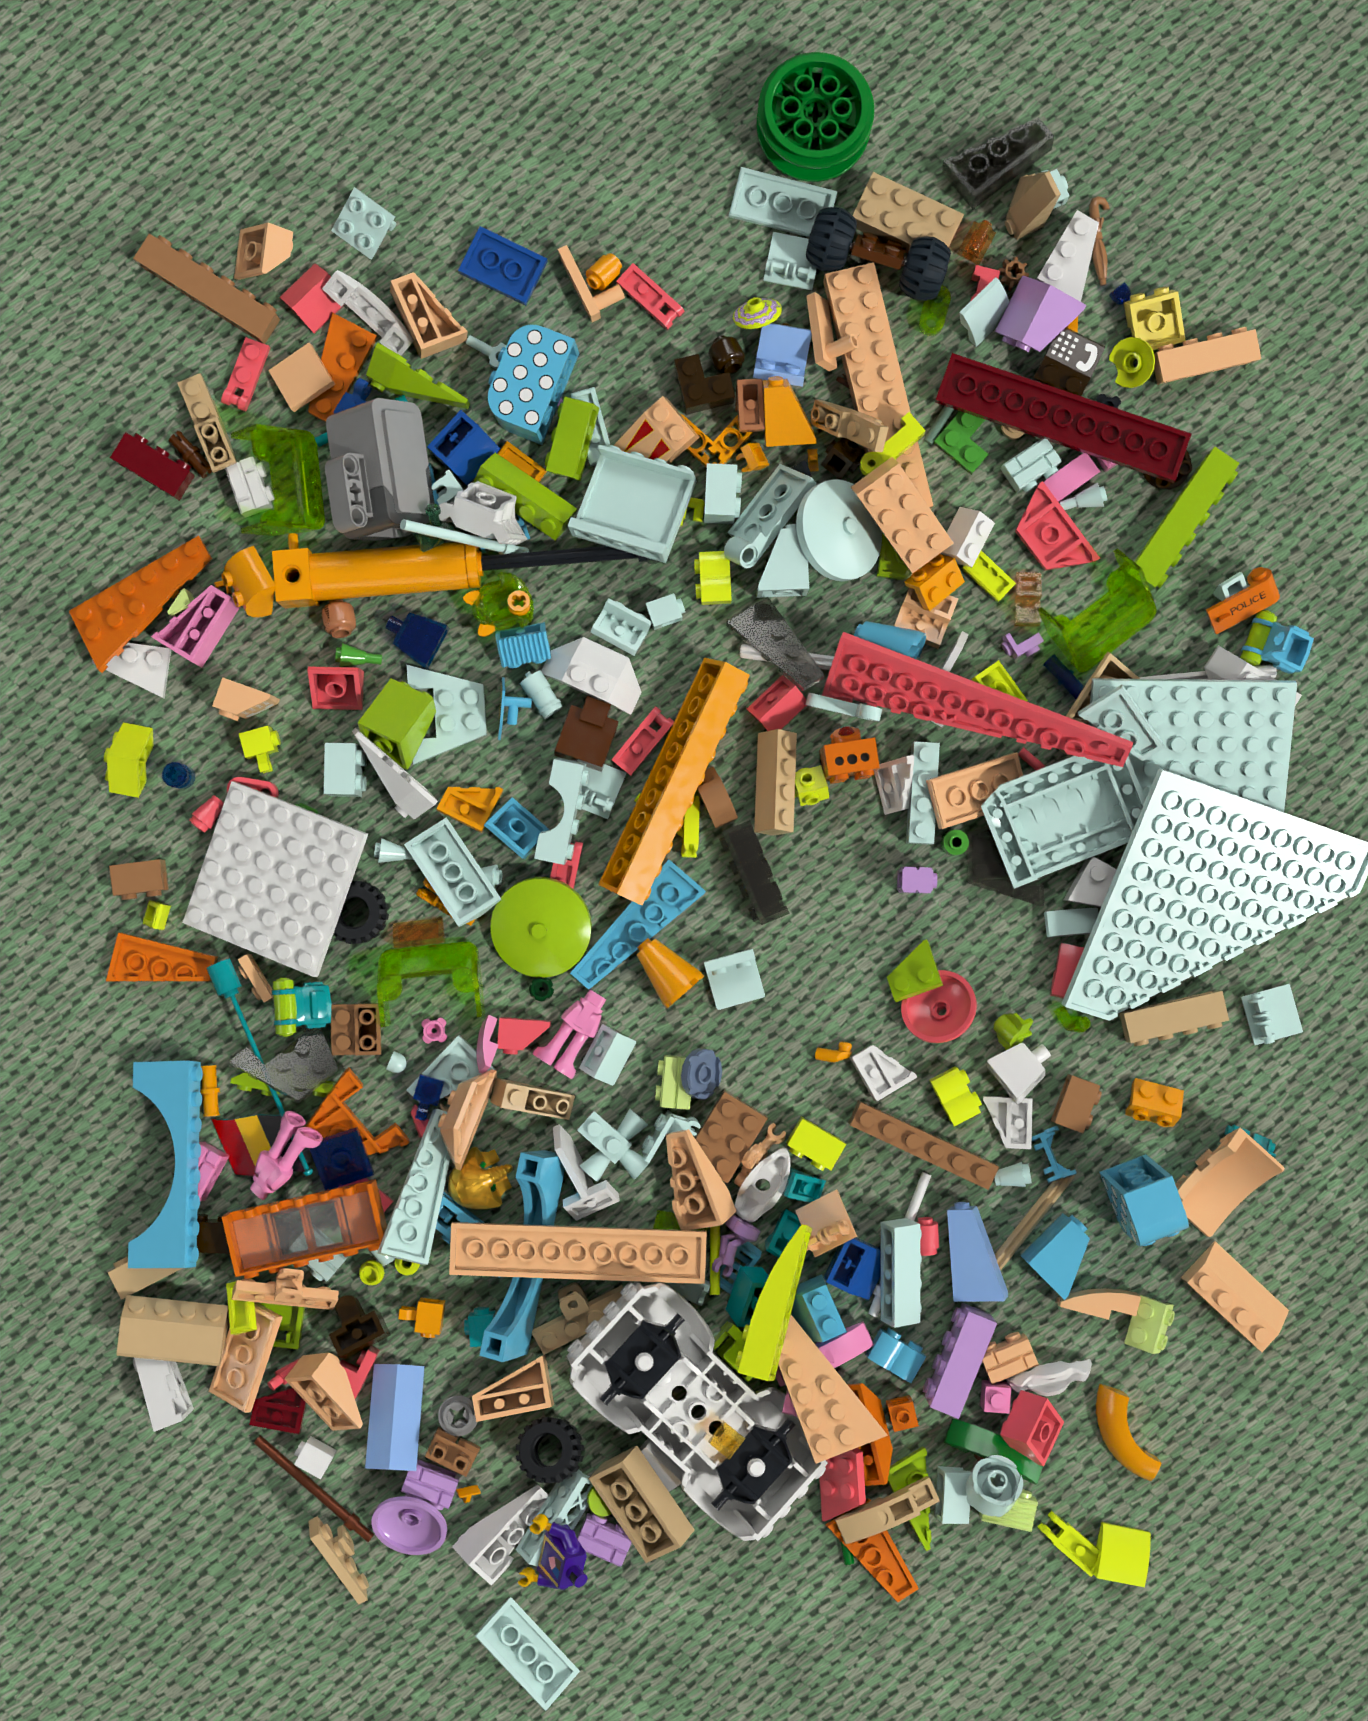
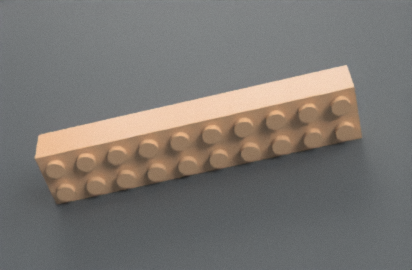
(874, 366)

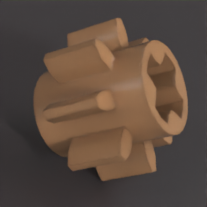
(1006, 274)

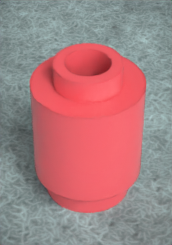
(930, 1236)

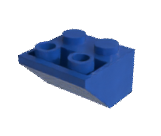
(462, 447)
(855, 1268)

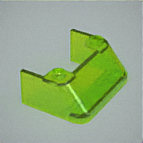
(294, 479)
(1106, 622)
(456, 958)

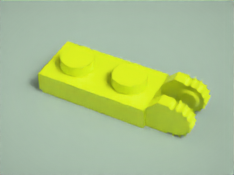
(1072, 1544)

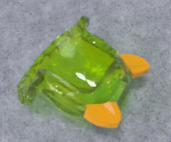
(491, 604)

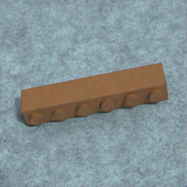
(206, 288)
(923, 1144)

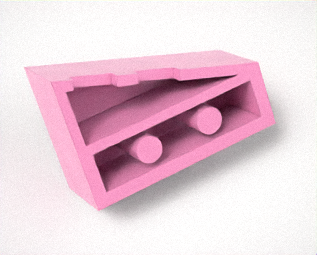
(199, 626)

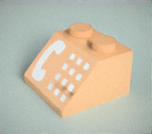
(238, 700)

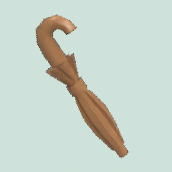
(1099, 252)

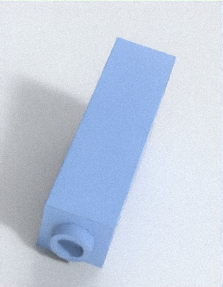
(973, 1262)

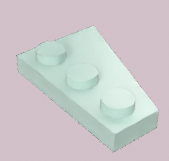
(1122, 717)

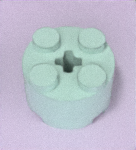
(994, 1486)

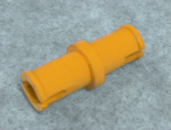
(210, 1091)

